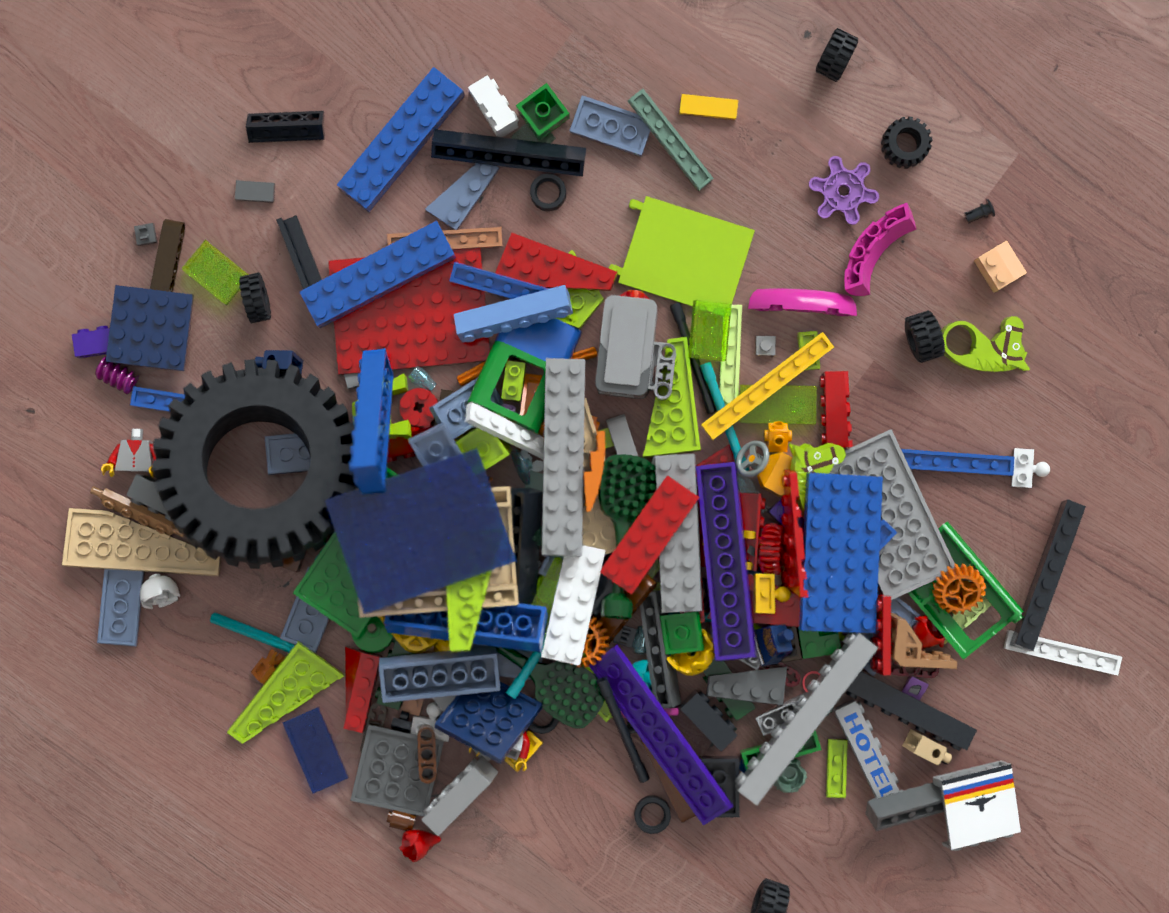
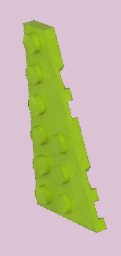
(674, 420)
(464, 609)
(289, 686)

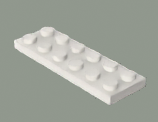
(573, 606)

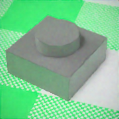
(765, 345)

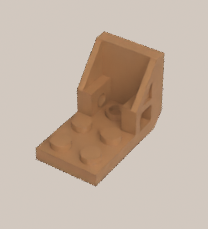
(904, 638)

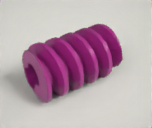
(115, 376)

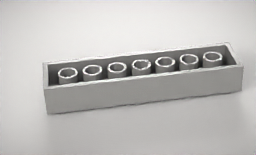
(681, 557)

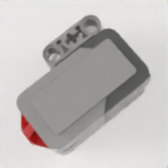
(630, 349)

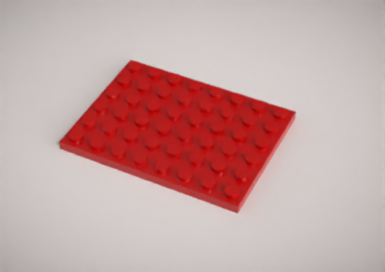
(413, 321)

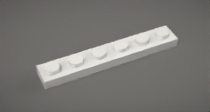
(505, 429)
(1070, 654)

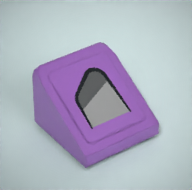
(915, 688)

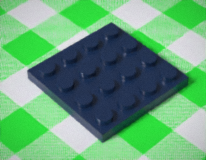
(149, 328)
(489, 720)

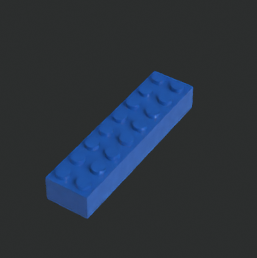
(401, 139)
(377, 274)
(372, 421)
(500, 626)

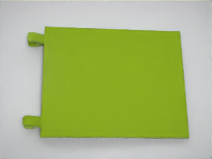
(684, 254)

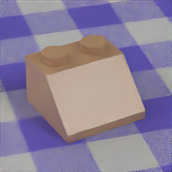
(1000, 266)

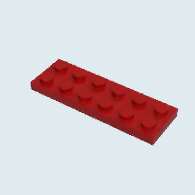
(649, 534)

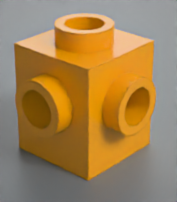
(777, 436)

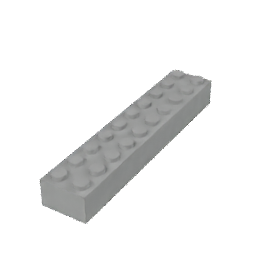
(563, 457)
(805, 717)

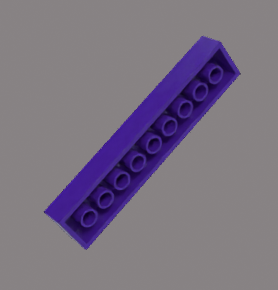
(726, 562)

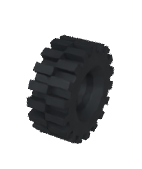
(255, 297)

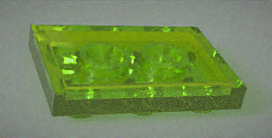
(214, 272)
(709, 330)

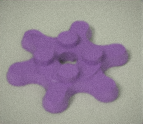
(842, 177)

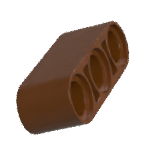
(426, 763)

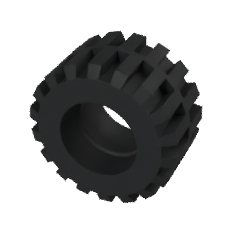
(836, 54)
(912, 128)
(924, 336)
(771, 897)

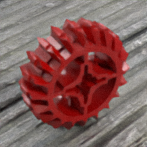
(771, 549)

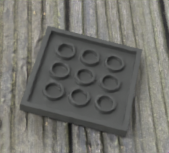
(390, 771)

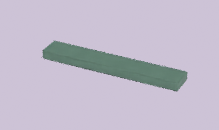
(670, 139)

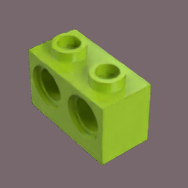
(513, 381)

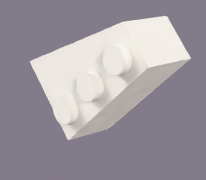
(494, 106)

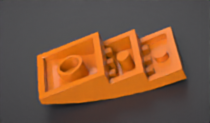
(592, 478)

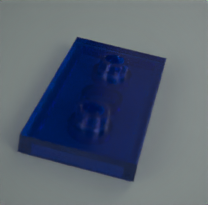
(315, 750)

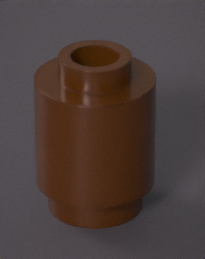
(401, 820)

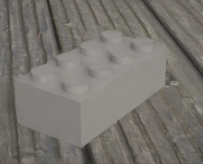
(459, 794)

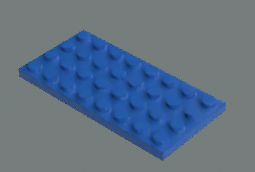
(841, 552)

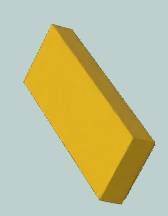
(708, 107)

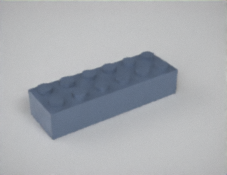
(439, 674)

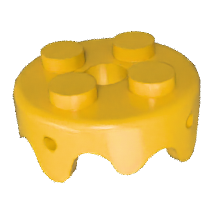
(695, 664)

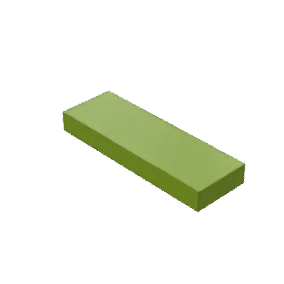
(836, 768)

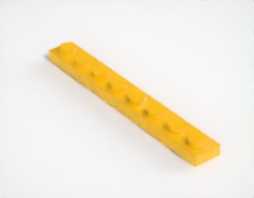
(767, 386)

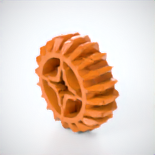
(950, 584)
(600, 638)

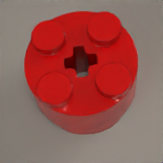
(409, 403)

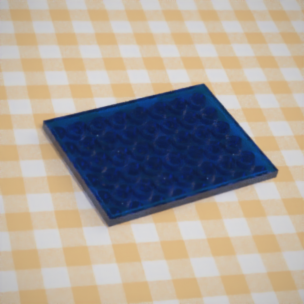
(421, 531)

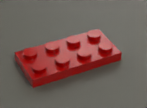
(882, 638)

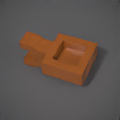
(265, 666)

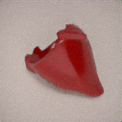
(927, 633)
(417, 844)

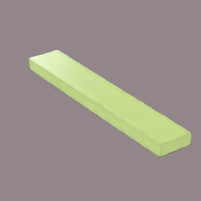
(730, 370)

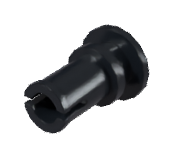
(980, 212)

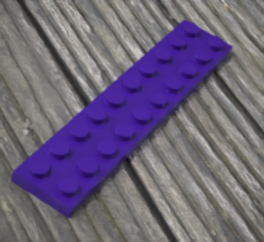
(662, 737)

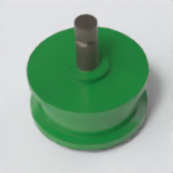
(373, 637)

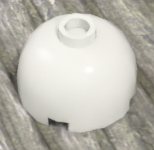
(159, 591)

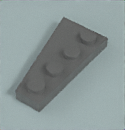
(754, 686)

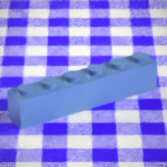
(513, 314)

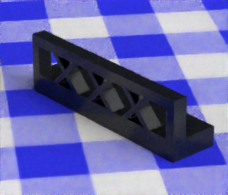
(285, 129)
(299, 251)

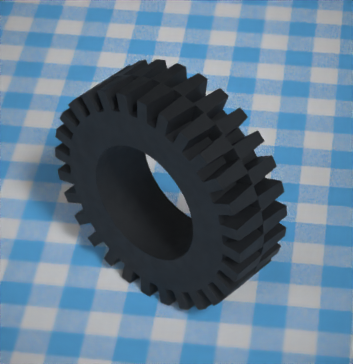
(212, 412)

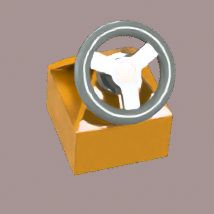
(767, 467)

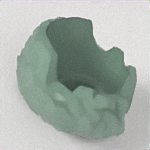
(791, 778)

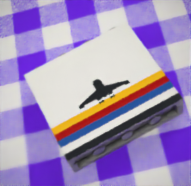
(979, 804)

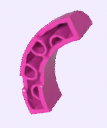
(872, 244)
(802, 301)

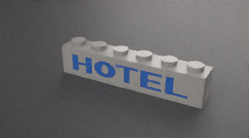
(866, 749)

